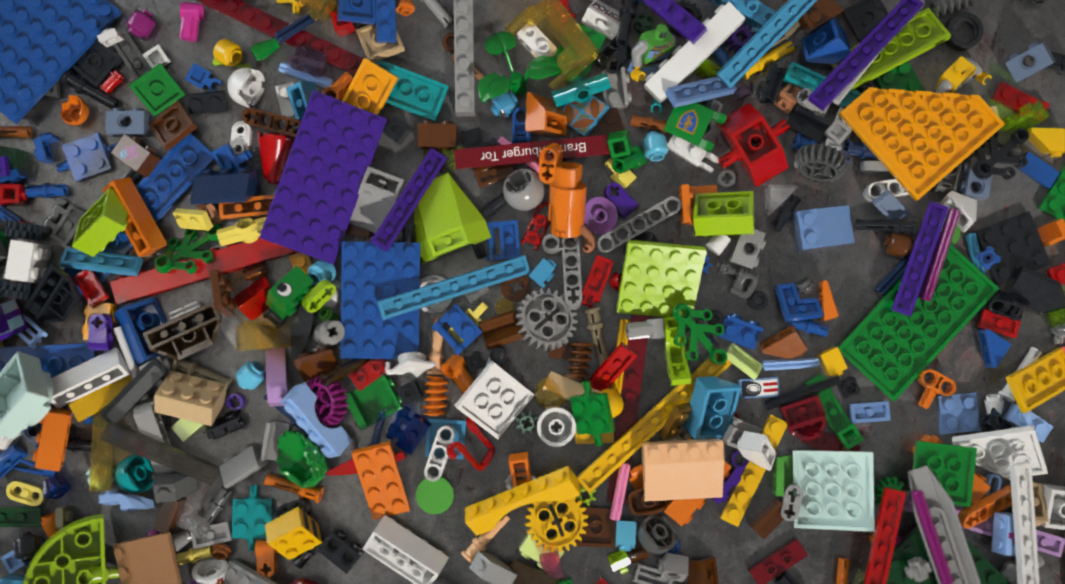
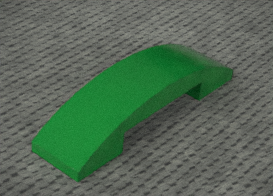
(836, 417)

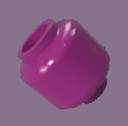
(141, 23)

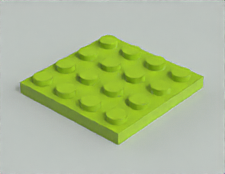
(659, 278)

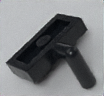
(473, 138)

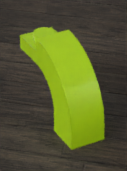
(675, 355)

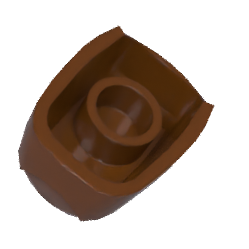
(640, 507)

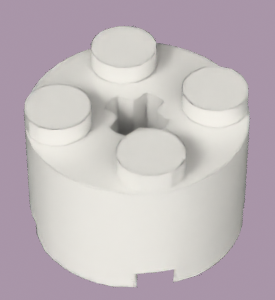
(564, 433)

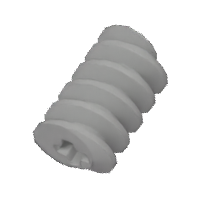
(328, 333)

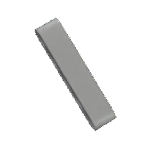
(647, 221)

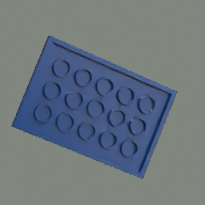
(370, 277)

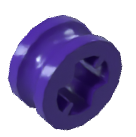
(241, 399)

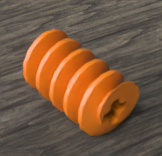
(435, 396)

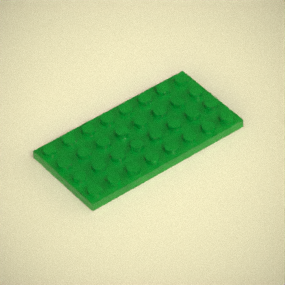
(896, 347)

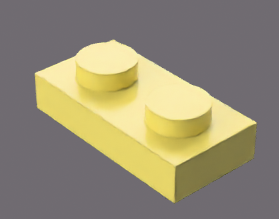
(192, 219)

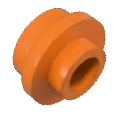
(405, 7)

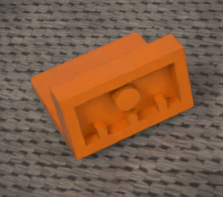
(687, 199)

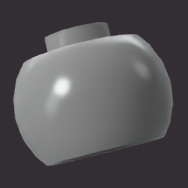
(523, 189)

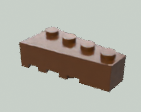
(818, 14)

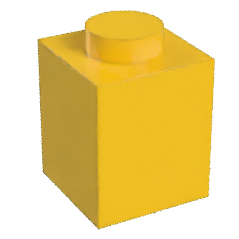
(832, 361)

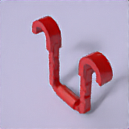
(462, 449)

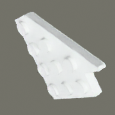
(1005, 447)

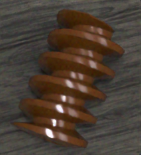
(579, 360)

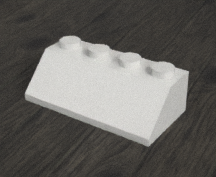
(405, 552)

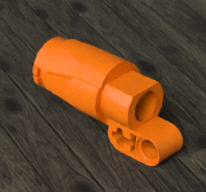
(566, 192)

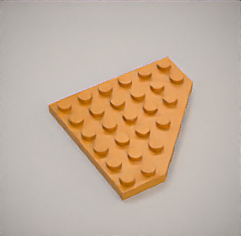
(920, 132)

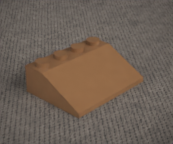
(147, 560)

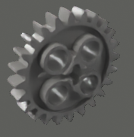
(535, 305)

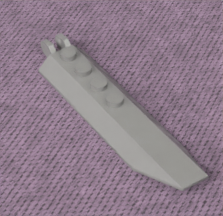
(946, 525)

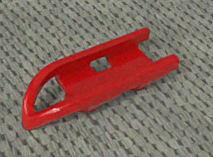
(540, 222)

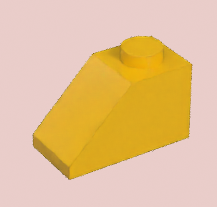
(1048, 140)

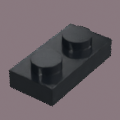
(207, 102)

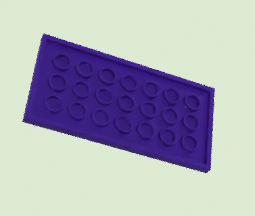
(322, 177)

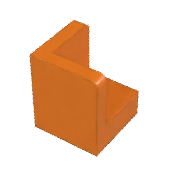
(1052, 232)

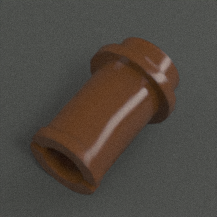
(254, 272)

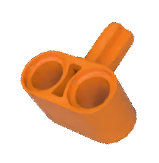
(933, 387)

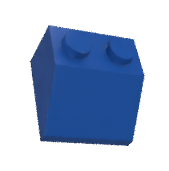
(826, 44)

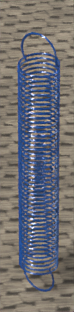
(378, 427)

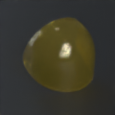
(547, 395)

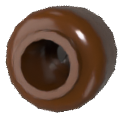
(898, 244)

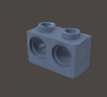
(982, 186)

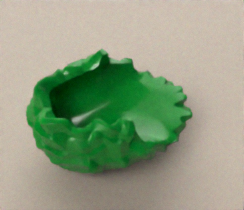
(300, 459)

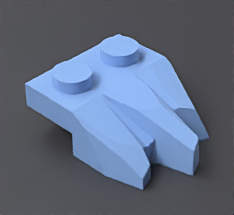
(126, 501)

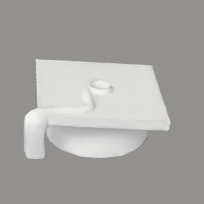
(410, 364)

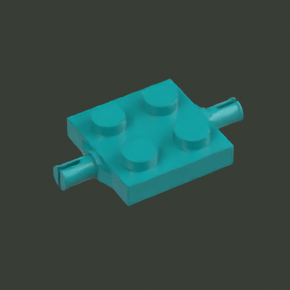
(250, 517)

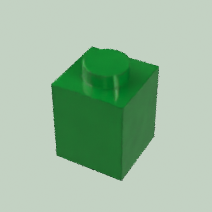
(620, 143)

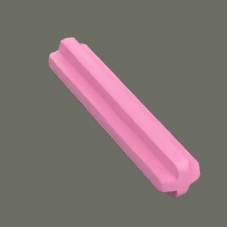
(619, 493)

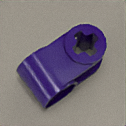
(624, 202)
(100, 335)

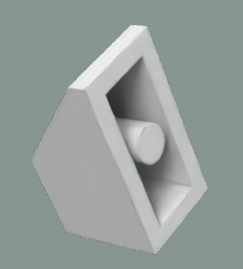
(757, 449)

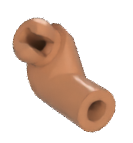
(589, 239)

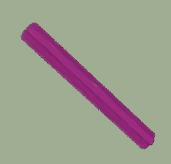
(939, 254)
(932, 537)

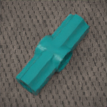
(581, 90)

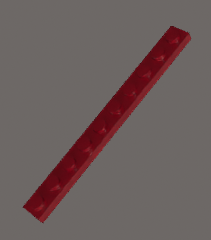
(270, 25)
(631, 395)

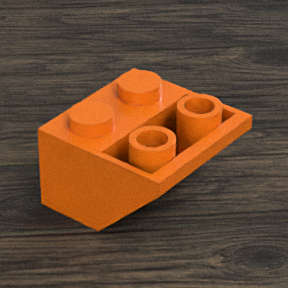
(544, 117)

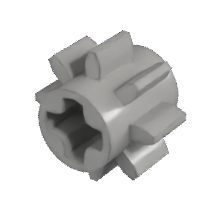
(917, 569)

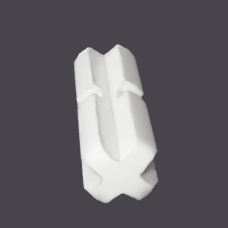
(187, 308)

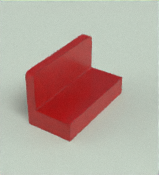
(253, 299)

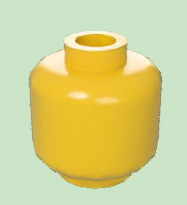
(227, 52)

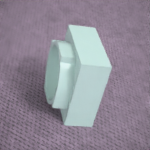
(23, 394)

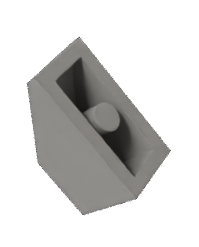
(492, 569)

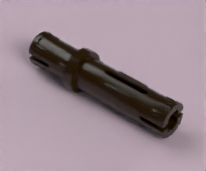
(340, 371)

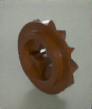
(519, 295)

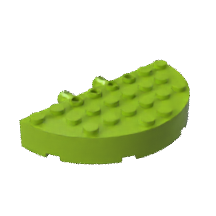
(73, 556)

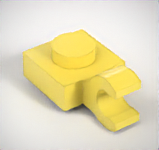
(623, 179)

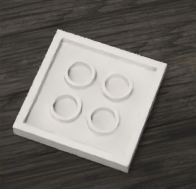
(494, 400)

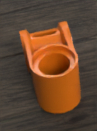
(266, 556)

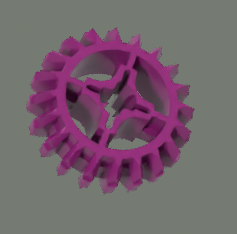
(330, 401)

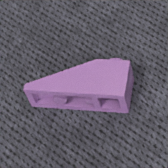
(276, 376)

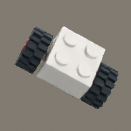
(25, 259)

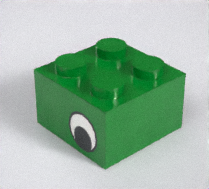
(289, 292)

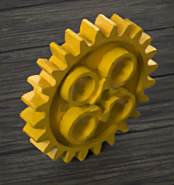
(539, 527)

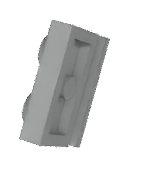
(736, 431)

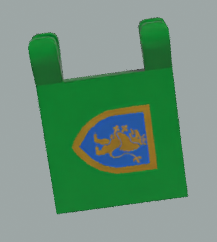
(691, 122)

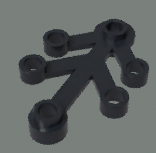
(999, 157)

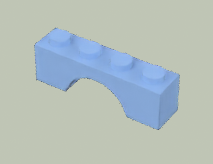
(301, 405)

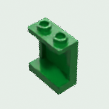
(372, 399)

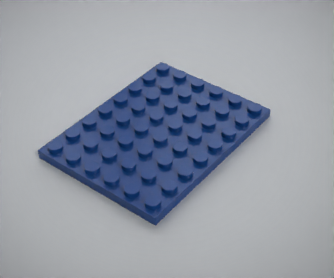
(42, 43)

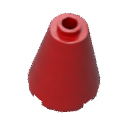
(274, 154)

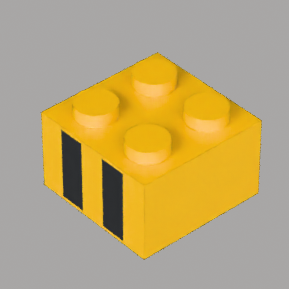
(293, 533)

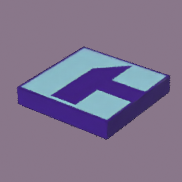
(11, 319)

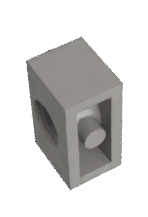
(740, 257)

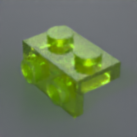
(1026, 118)

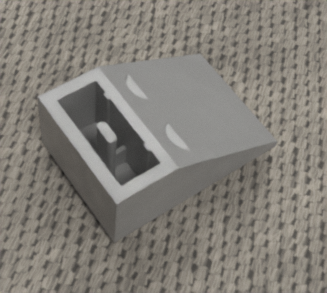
(376, 198)

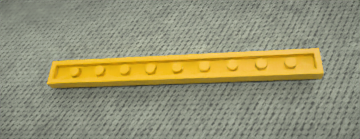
(644, 428)

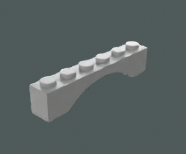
(464, 58)

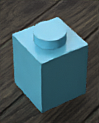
(625, 535)

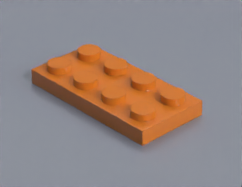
(381, 480)

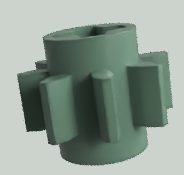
(529, 427)

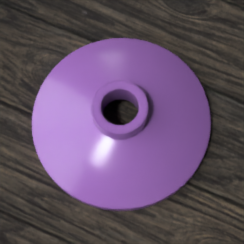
(593, 215)

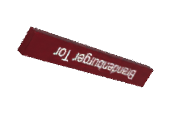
(529, 152)

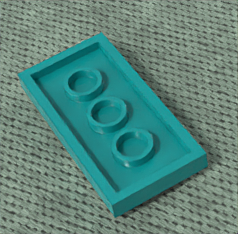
(416, 93)

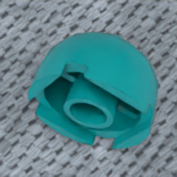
(134, 474)

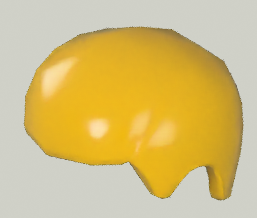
(615, 401)

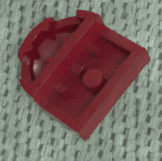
(805, 417)

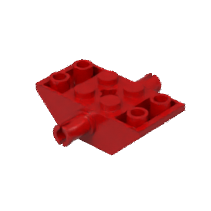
(766, 157)

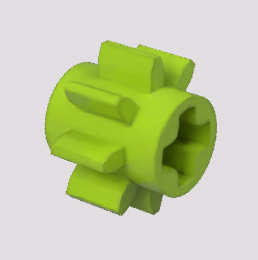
(586, 499)

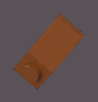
(785, 344)

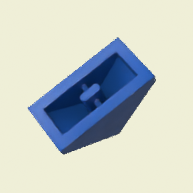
(992, 347)

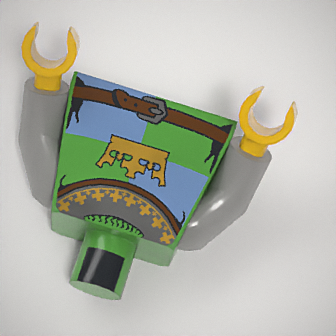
(652, 49)

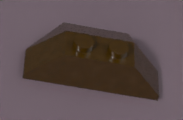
(186, 333)

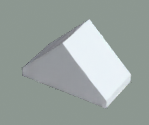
(966, 206)

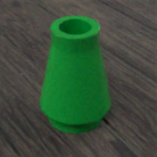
(264, 49)

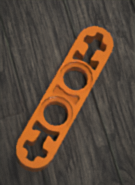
(992, 503)

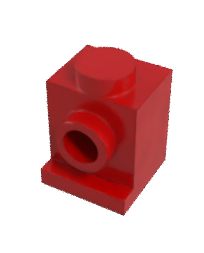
(7, 192)

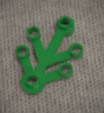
(169, 261)
(696, 333)

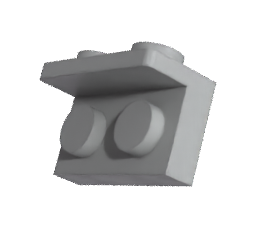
(617, 95)

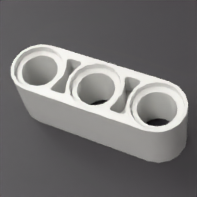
(881, 186)
(435, 461)

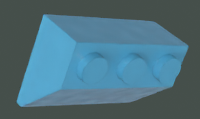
(712, 407)

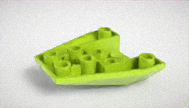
(447, 220)

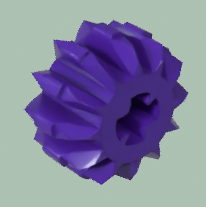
(733, 39)

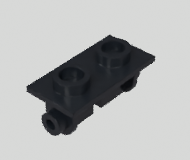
(769, 91)
(230, 420)
(994, 421)

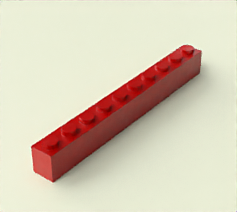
(226, 260)

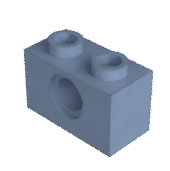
(1042, 57)
(139, 123)

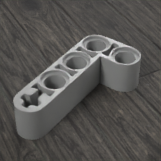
(568, 271)
(152, 425)

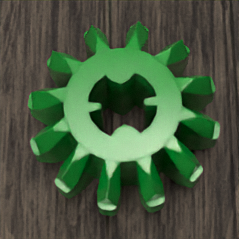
(889, 483)

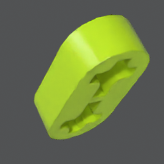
(318, 296)

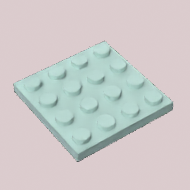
(835, 489)

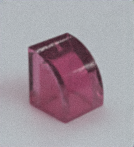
(551, 564)

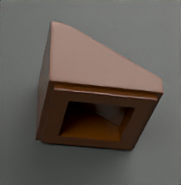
(637, 553)

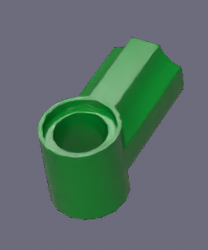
(629, 162)

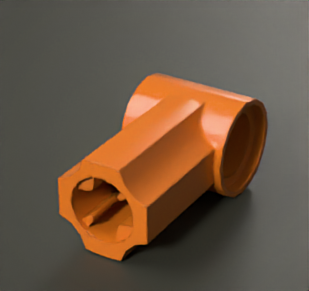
(339, 87)
(455, 369)

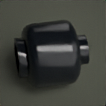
(26, 546)

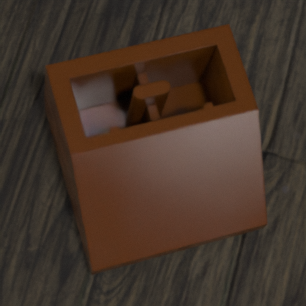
(313, 365)

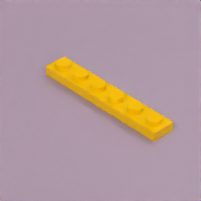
(751, 476)

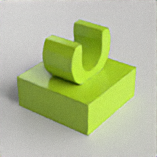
(619, 560)

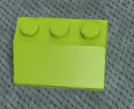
(724, 213)
(100, 224)

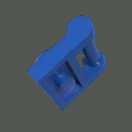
(508, 240)
(462, 326)

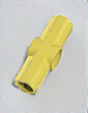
(245, 230)

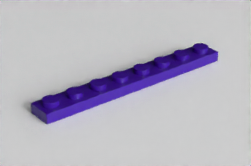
(864, 53)

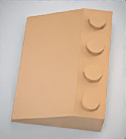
(683, 469)

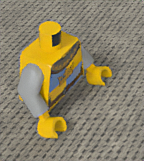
(960, 74)

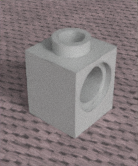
(674, 567)

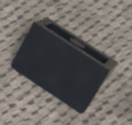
(807, 124)

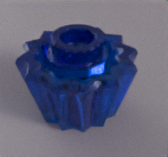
(55, 487)

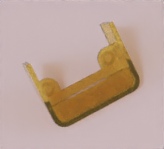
(577, 44)

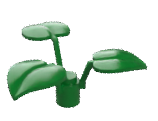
(494, 85)

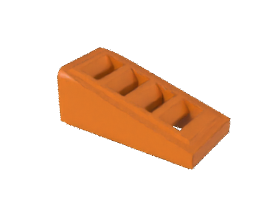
(826, 301)
(520, 461)

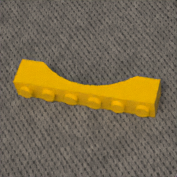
(555, 486)

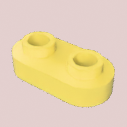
(27, 493)

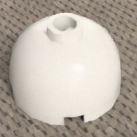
(245, 86)

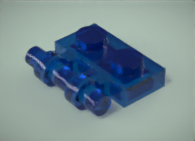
(413, 433)

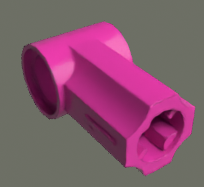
(191, 16)

